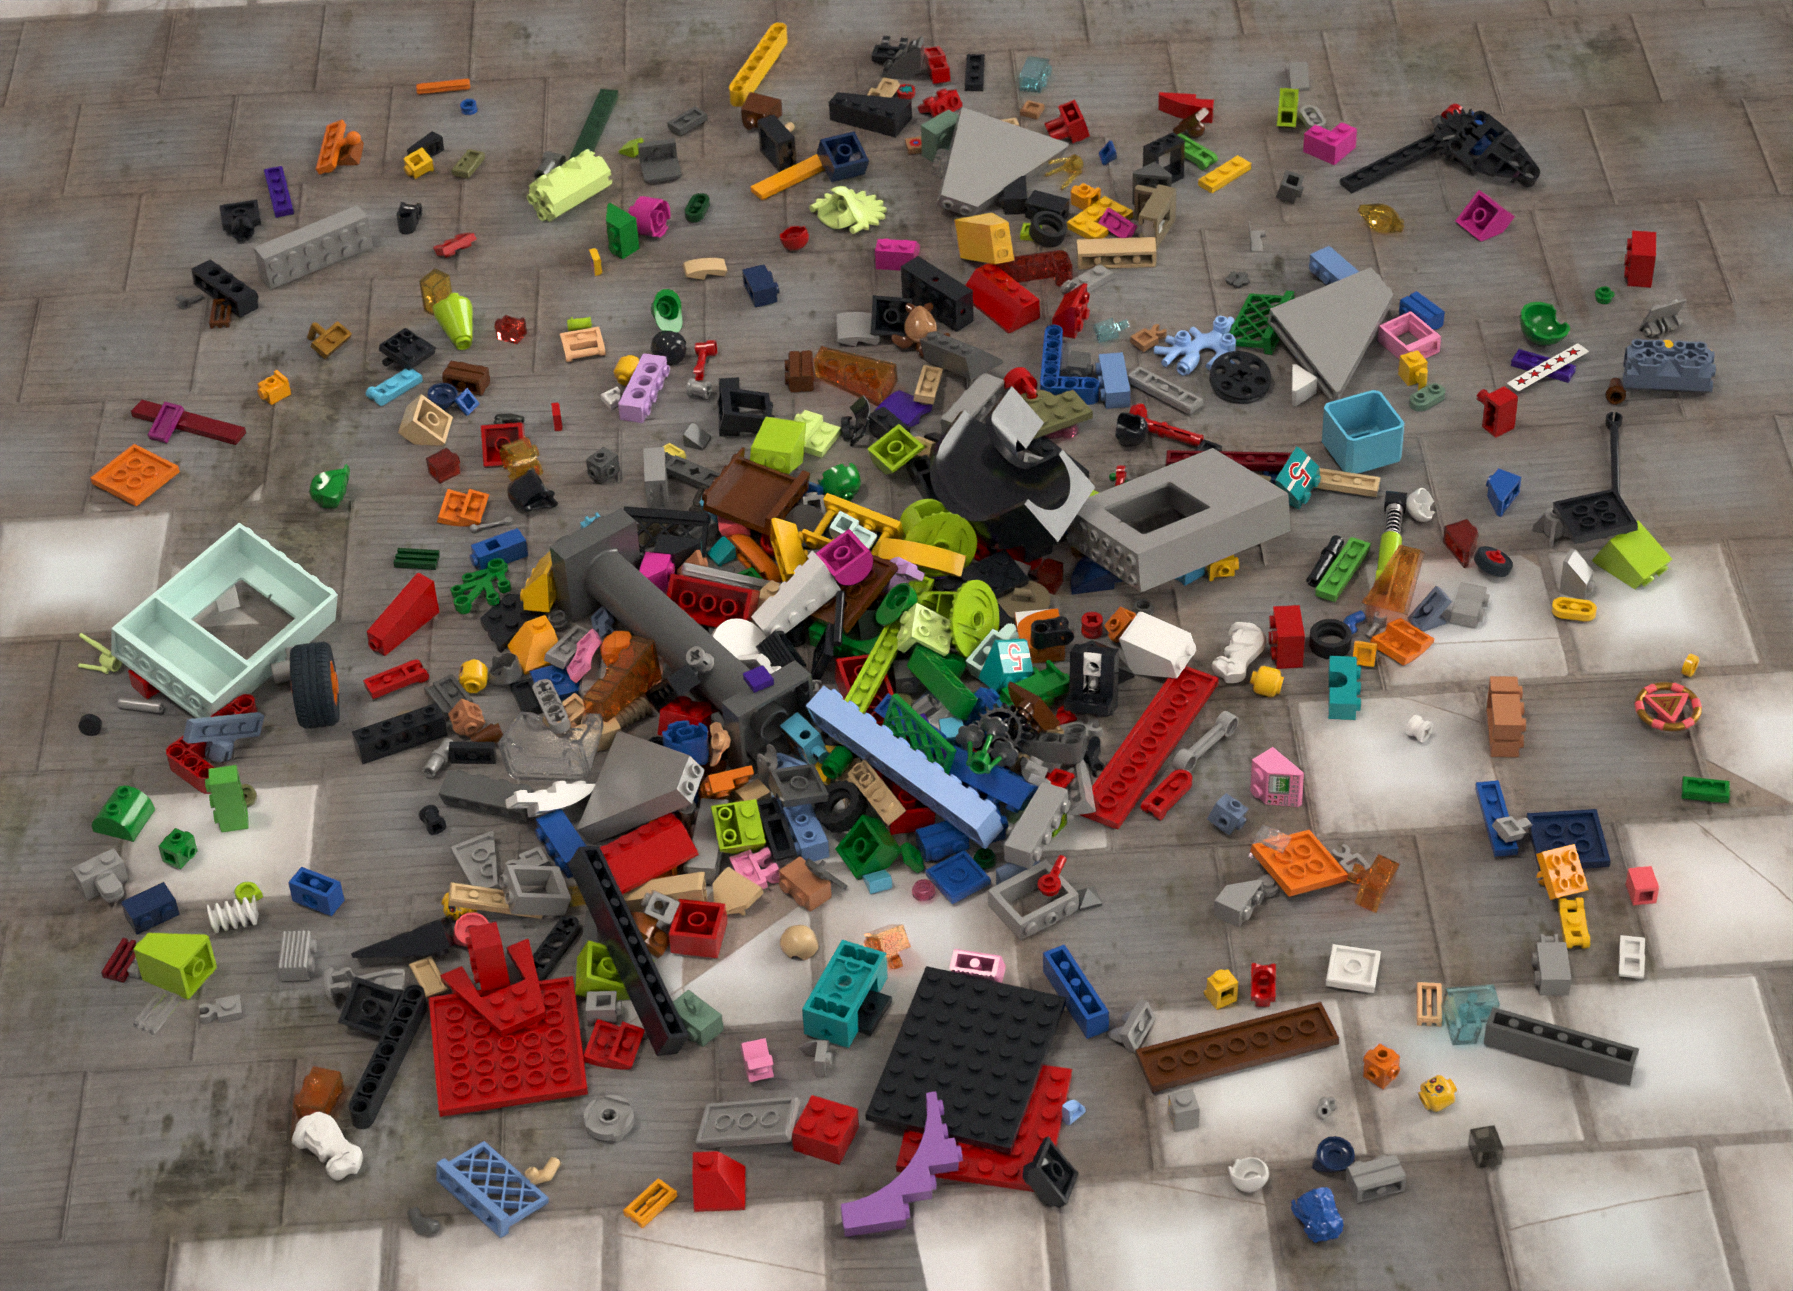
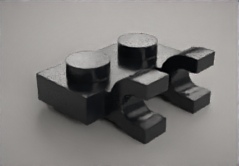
(885, 51)

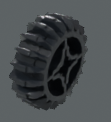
(1013, 719)

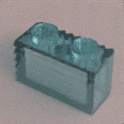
(1034, 74)

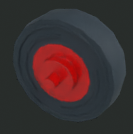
(1493, 561)

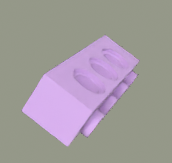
(643, 388)

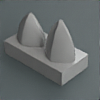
(1136, 1027)

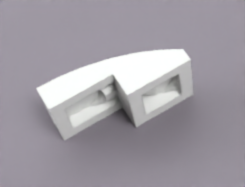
(1631, 956)

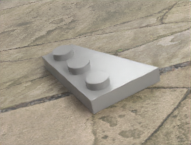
(478, 860)

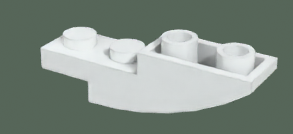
(554, 798)

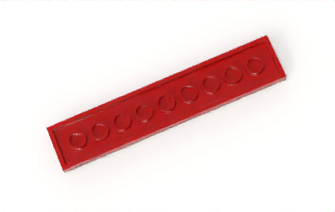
(1149, 745)

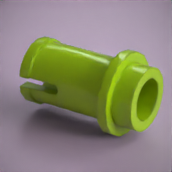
(579, 323)

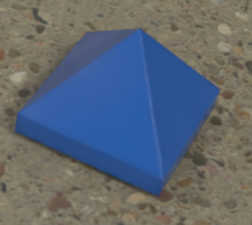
(1108, 153)
(466, 402)

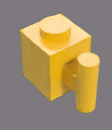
(1413, 369)

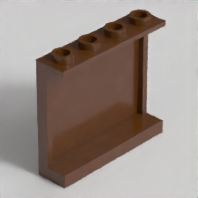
(753, 493)

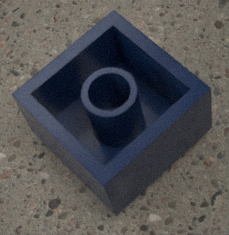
(842, 156)

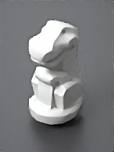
(1245, 646)
(325, 1140)

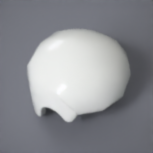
(1419, 505)
(1249, 1174)

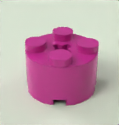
(650, 216)

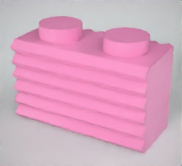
(978, 965)

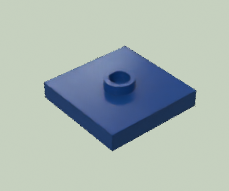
(560, 679)
(958, 877)

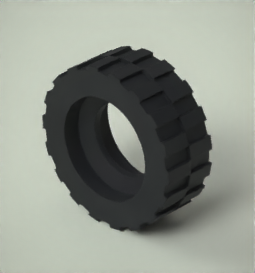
(847, 819)

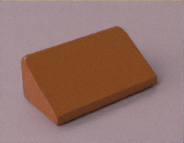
(350, 154)

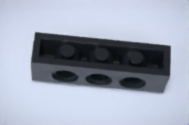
(223, 285)
(673, 686)
(399, 733)

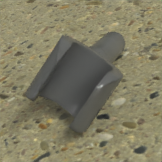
(185, 302)

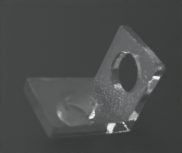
(1271, 838)

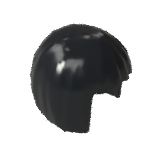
(1131, 429)

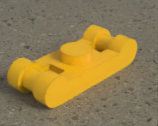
(1573, 923)

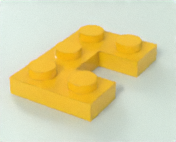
(1087, 221)

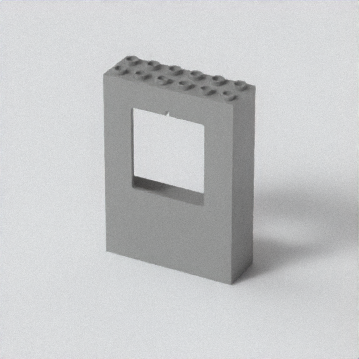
(1223, 509)

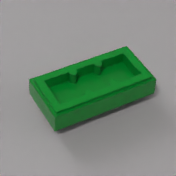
(1705, 789)

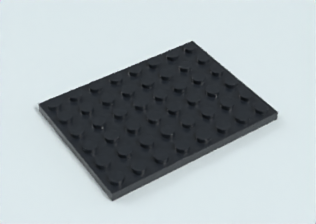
(976, 1049)

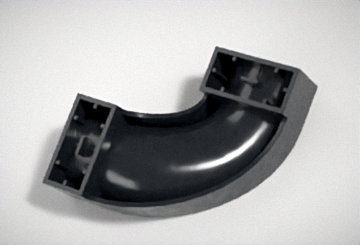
(1001, 496)

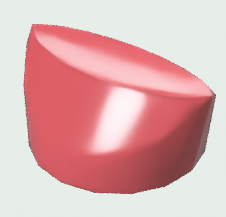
(463, 923)

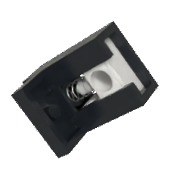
(1091, 698)

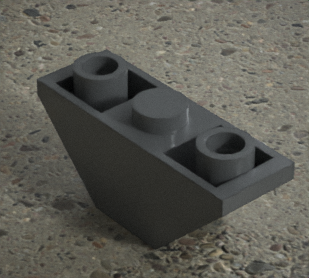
(906, 62)

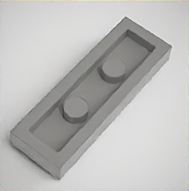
(564, 650)

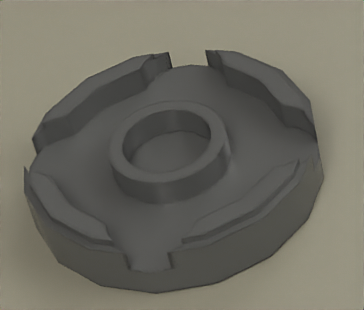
(805, 517)

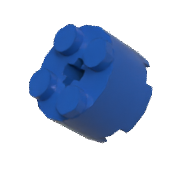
(688, 740)

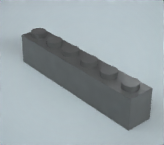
(1561, 1046)

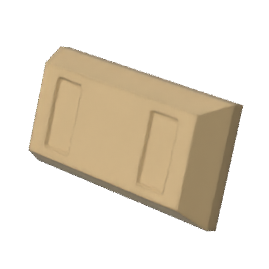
(428, 977)

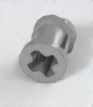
(698, 388)
(698, 662)

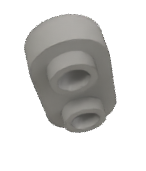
(1312, 116)

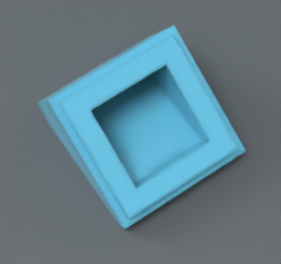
(878, 881)

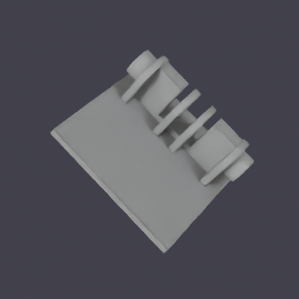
(1662, 318)

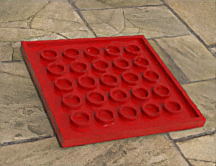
(489, 1071)
(1003, 1169)

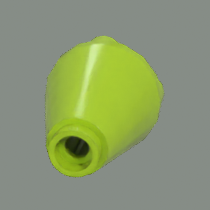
(456, 319)

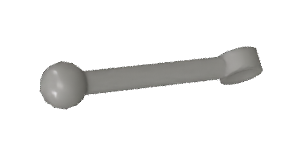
(507, 521)

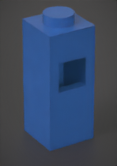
(507, 546)

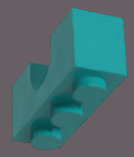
(1343, 688)

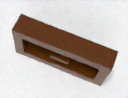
(213, 322)

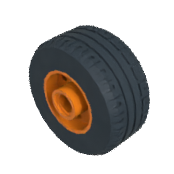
(314, 685)

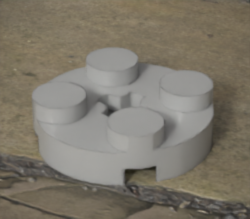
(613, 1129)

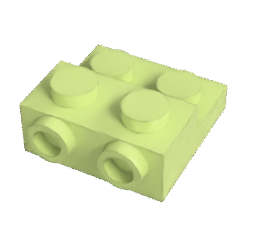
(818, 434)

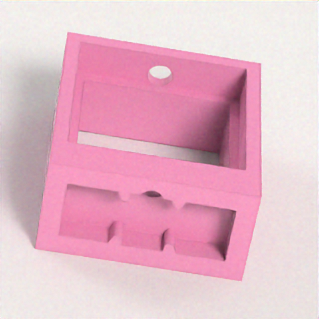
(1428, 339)

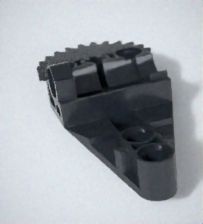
(1496, 158)

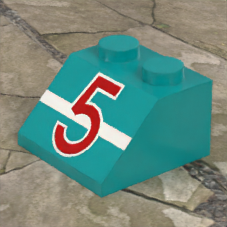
(1298, 477)
(1006, 662)

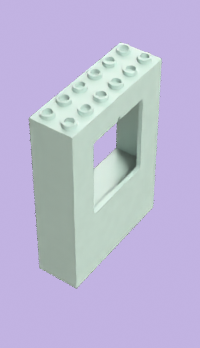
(188, 661)

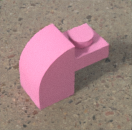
(757, 1060)

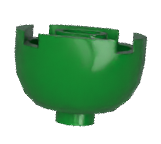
(841, 481)

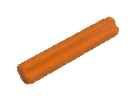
(443, 86)

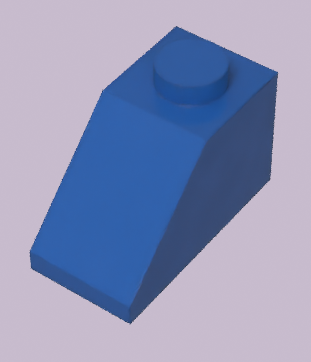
(1502, 490)

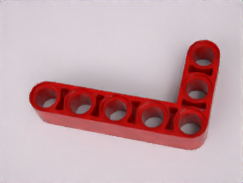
(187, 759)

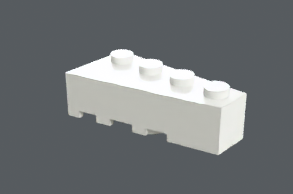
(797, 598)

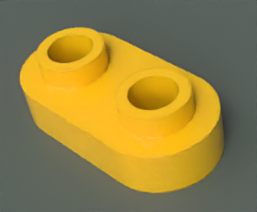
(1574, 609)

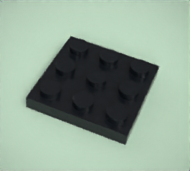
(1595, 516)

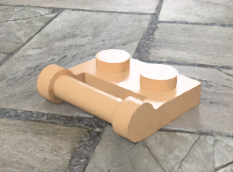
(582, 339)

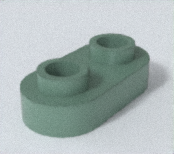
(1427, 397)

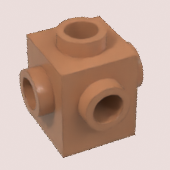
(466, 718)

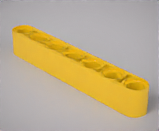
(758, 64)

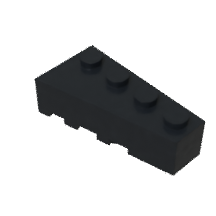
(871, 113)

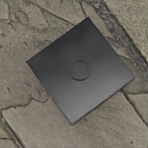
(823, 653)

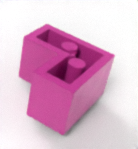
(1330, 145)

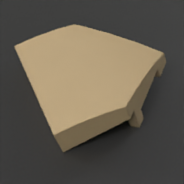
(735, 891)

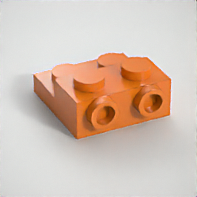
(722, 784)

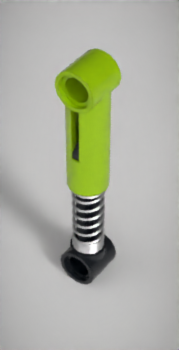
(1390, 540)

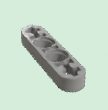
(551, 706)

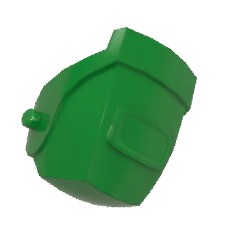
(330, 487)

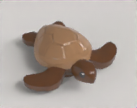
(916, 327)

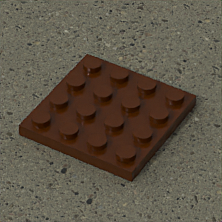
(858, 596)

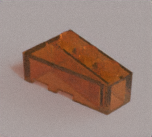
(1397, 582)

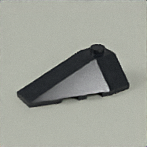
(421, 941)

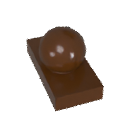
(1192, 124)

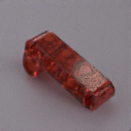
(1040, 266)

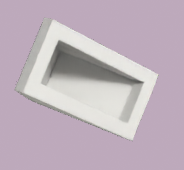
(1303, 385)

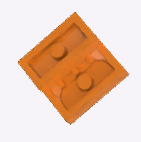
(462, 508)
(1402, 641)

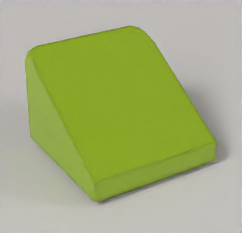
(631, 148)

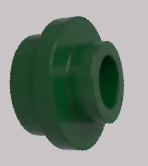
(985, 858)

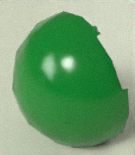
(1540, 324)

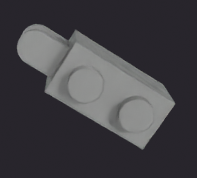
(1551, 966)

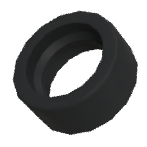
(1051, 219)
(1330, 627)

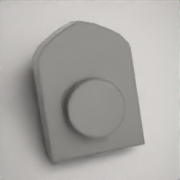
(820, 1051)

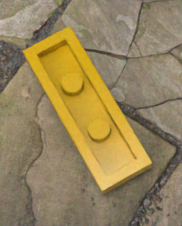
(1224, 174)

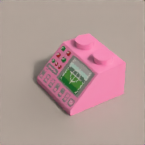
(1276, 779)

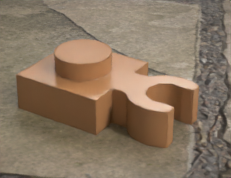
(1146, 338)

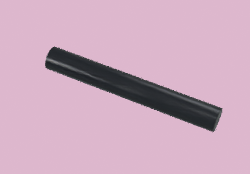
(839, 618)

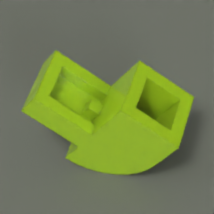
(1288, 107)

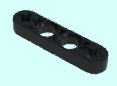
(556, 953)

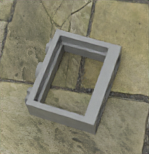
(1022, 884)

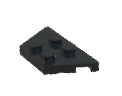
(506, 619)

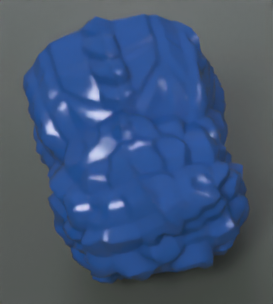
(1318, 1214)

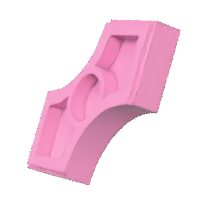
(582, 660)

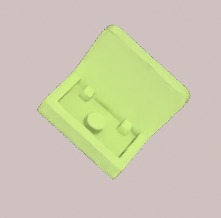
(924, 627)

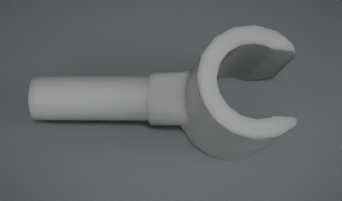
(1378, 622)

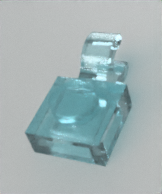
(1108, 330)

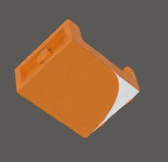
(1023, 625)

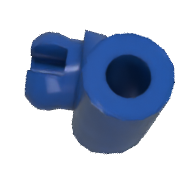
(1354, 619)

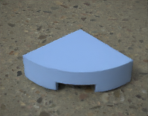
(1072, 1111)

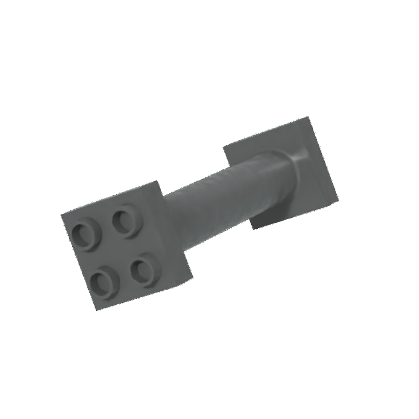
(602, 569)

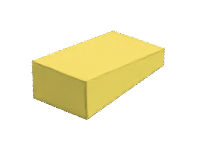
(673, 450)

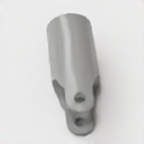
(766, 763)

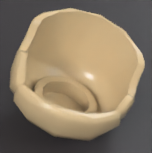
(799, 942)

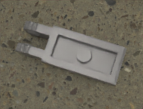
(1093, 278)

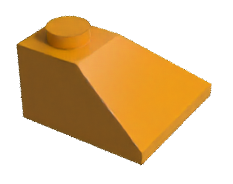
(532, 643)

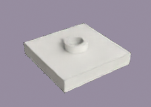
(1353, 968)

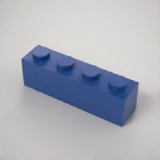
(1080, 996)

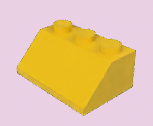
(787, 547)
(540, 587)

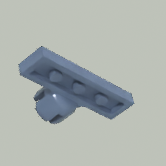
(222, 732)

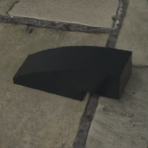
(920, 474)
(776, 830)

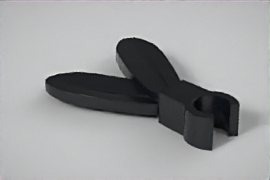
(1091, 756)

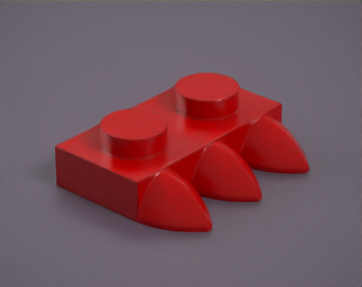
(460, 241)

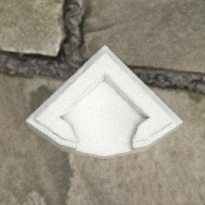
(611, 397)

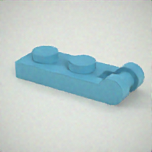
(394, 386)

